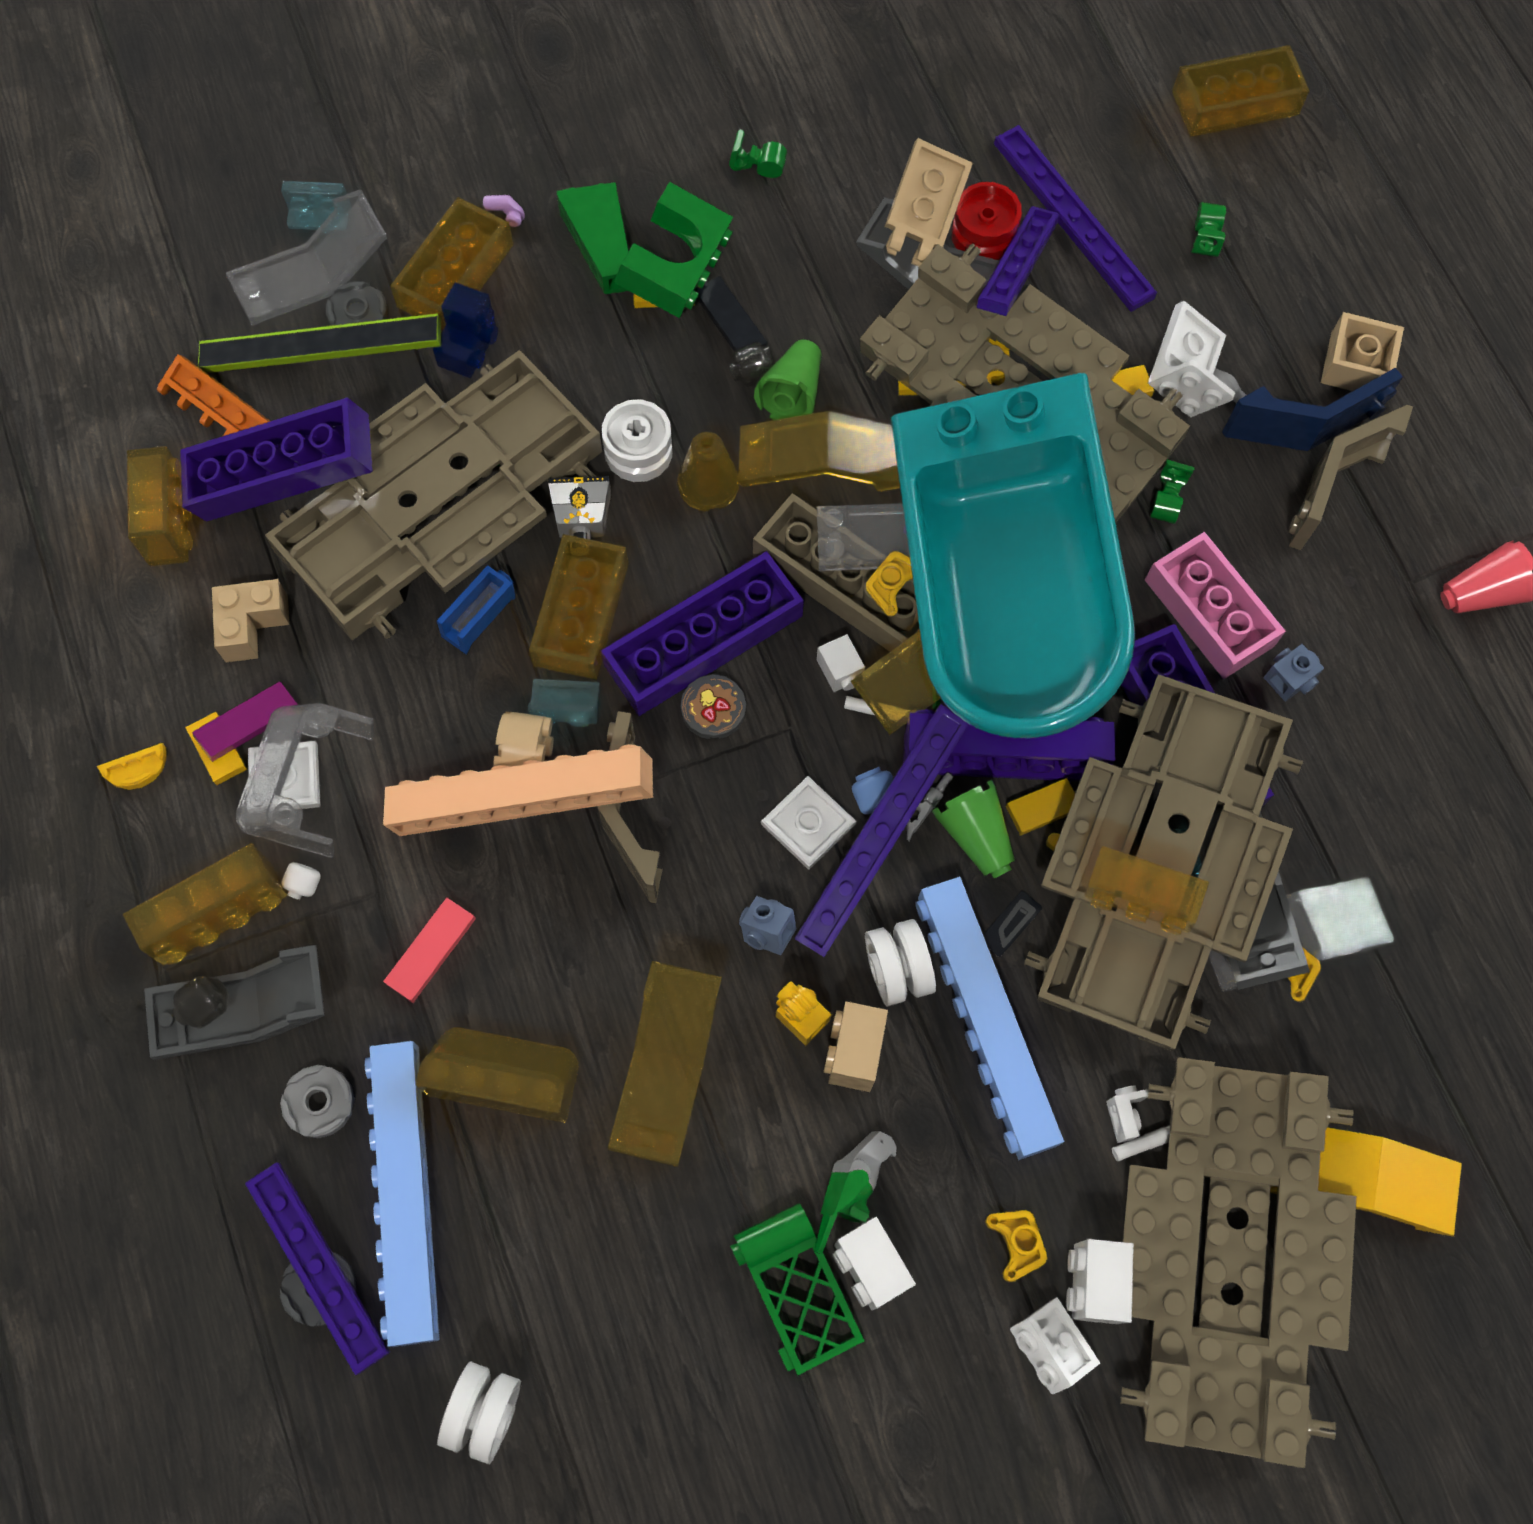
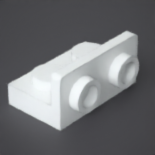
(1054, 1346)

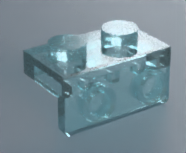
(565, 701)

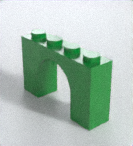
(671, 283)

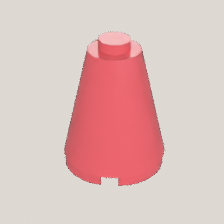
(1493, 581)

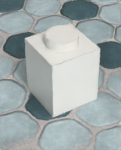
(840, 663)

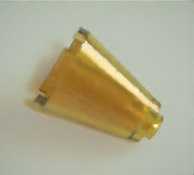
(707, 474)

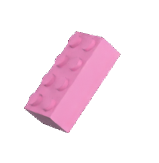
(1214, 605)

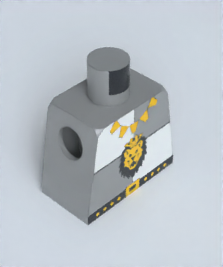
(581, 505)

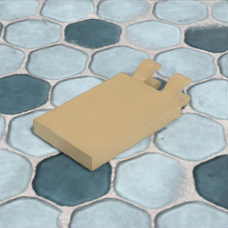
(926, 199)

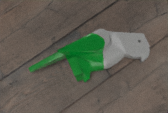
(853, 1183)

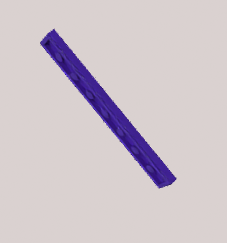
(1075, 218)
(881, 830)

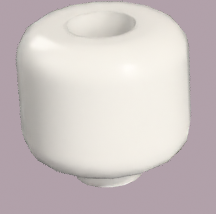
(300, 880)

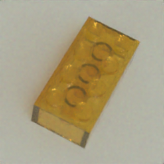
(1240, 90)
(459, 249)
(579, 606)
(205, 905)

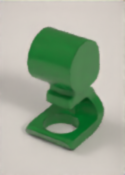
(768, 159)
(1209, 226)
(1167, 502)

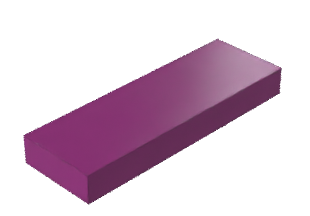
(241, 722)

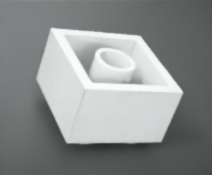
(872, 1264)
(1101, 1281)

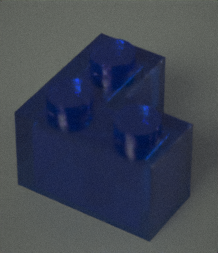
(467, 330)

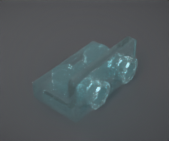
(310, 202)

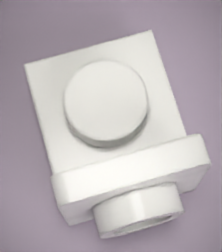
(1125, 1119)

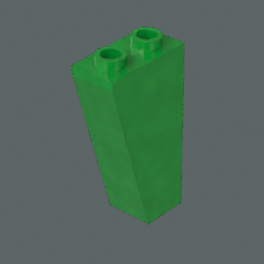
(597, 228)

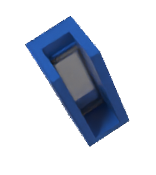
(476, 608)

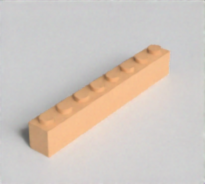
(519, 791)

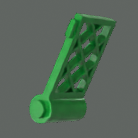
(773, 1243)

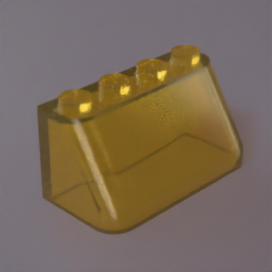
(500, 1073)

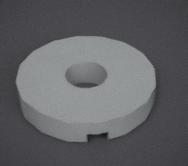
(328, 1119)

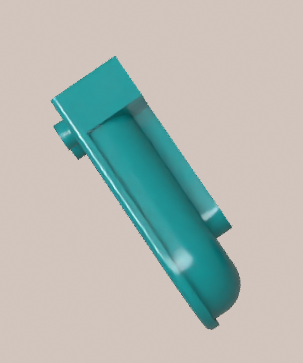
(1015, 556)

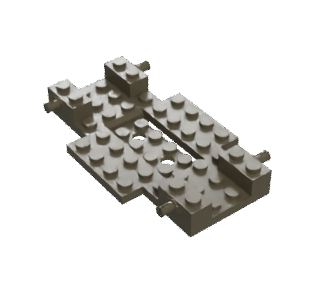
(944, 338)
(350, 534)
(1204, 756)
(1222, 1380)

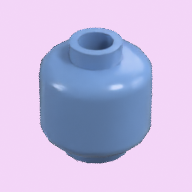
(870, 789)

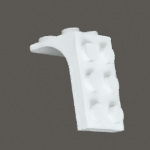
(1188, 362)

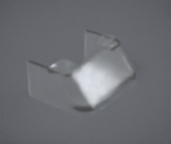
(261, 806)

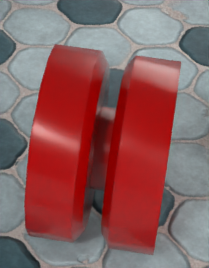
(987, 218)

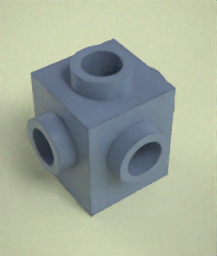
(1294, 672)
(767, 925)

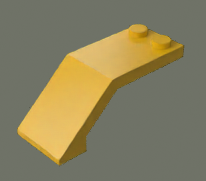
(1391, 1179)

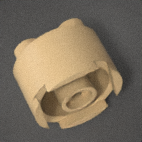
(523, 739)

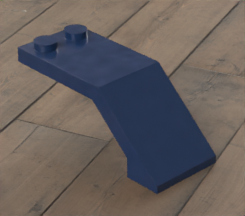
(1302, 425)

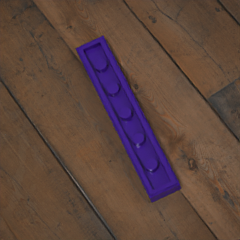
(1018, 261)
(317, 1268)

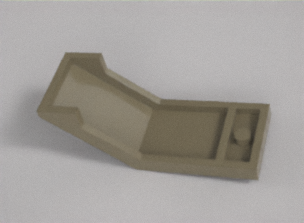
(1361, 443)
(639, 861)

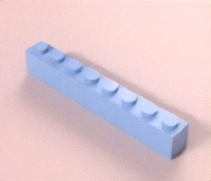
(989, 1019)
(403, 1196)

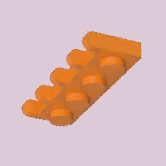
(209, 396)

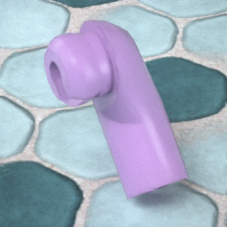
(508, 205)

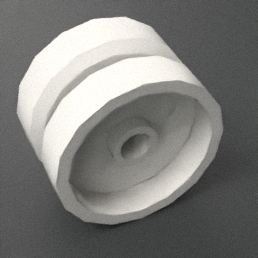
(637, 440)
(900, 962)
(479, 1412)

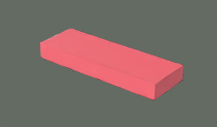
(429, 950)

